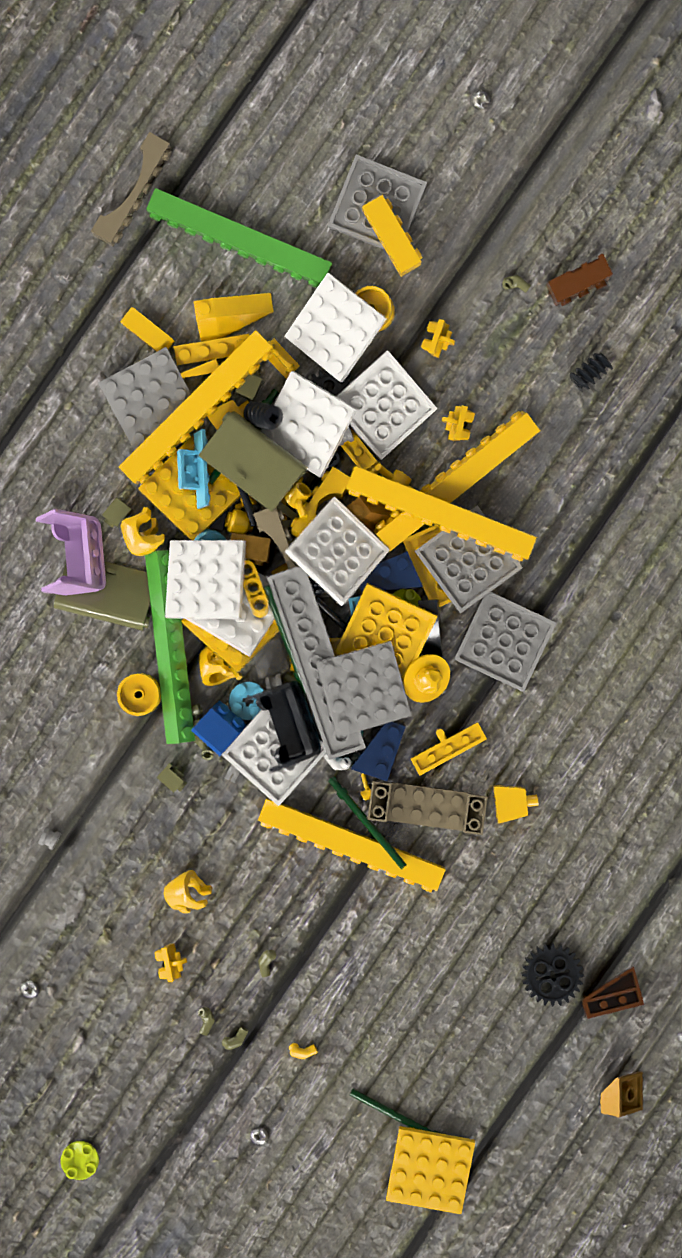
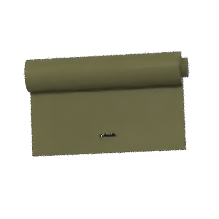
(245, 452)
(121, 602)

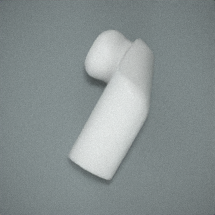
(338, 763)

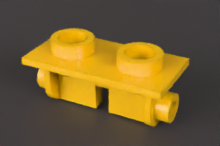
(282, 360)

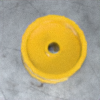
(380, 301)
(128, 690)

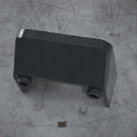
(291, 722)

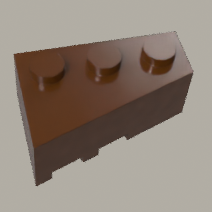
(580, 281)

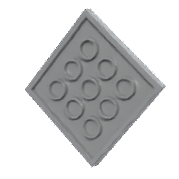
(365, 183)
(145, 395)
(464, 568)
(505, 641)
(363, 689)

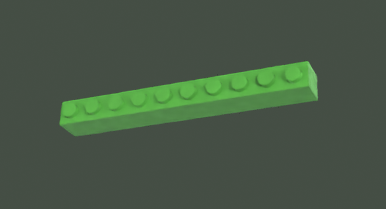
(238, 237)
(170, 654)

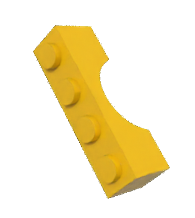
(333, 485)

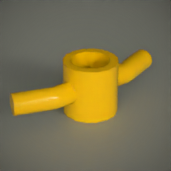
(397, 476)
(298, 496)

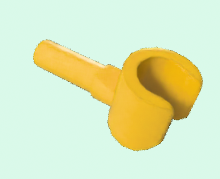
(367, 792)

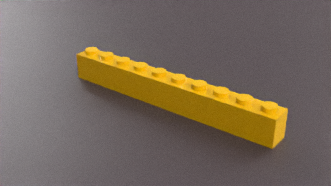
(196, 407)
(462, 474)
(441, 513)
(350, 843)

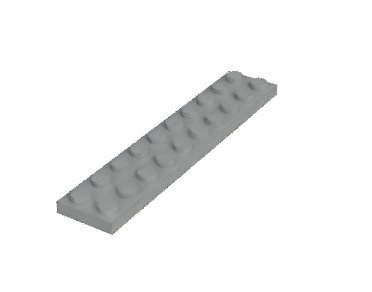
(309, 645)

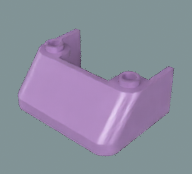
(82, 550)

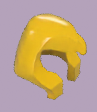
(141, 542)
(214, 670)
(177, 892)

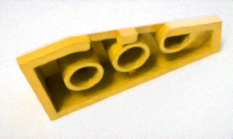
(226, 315)

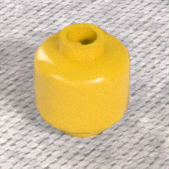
(238, 522)

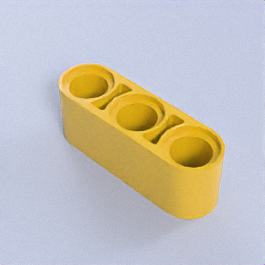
(146, 330)
(254, 597)

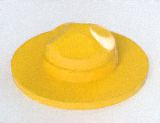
(426, 678)

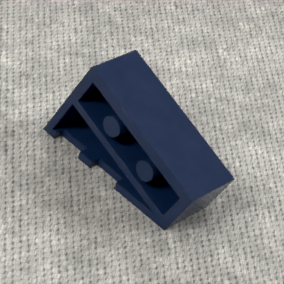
(394, 574)
(381, 752)

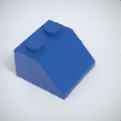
(219, 728)

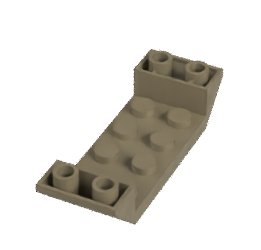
(427, 806)

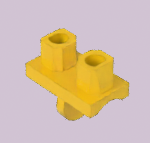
(440, 340)
(455, 423)
(172, 962)

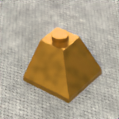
(368, 513)
(623, 1095)

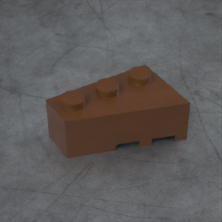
(614, 996)

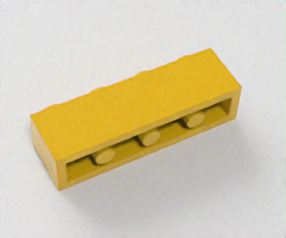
(391, 235)

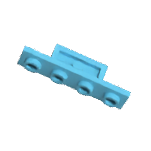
(193, 470)

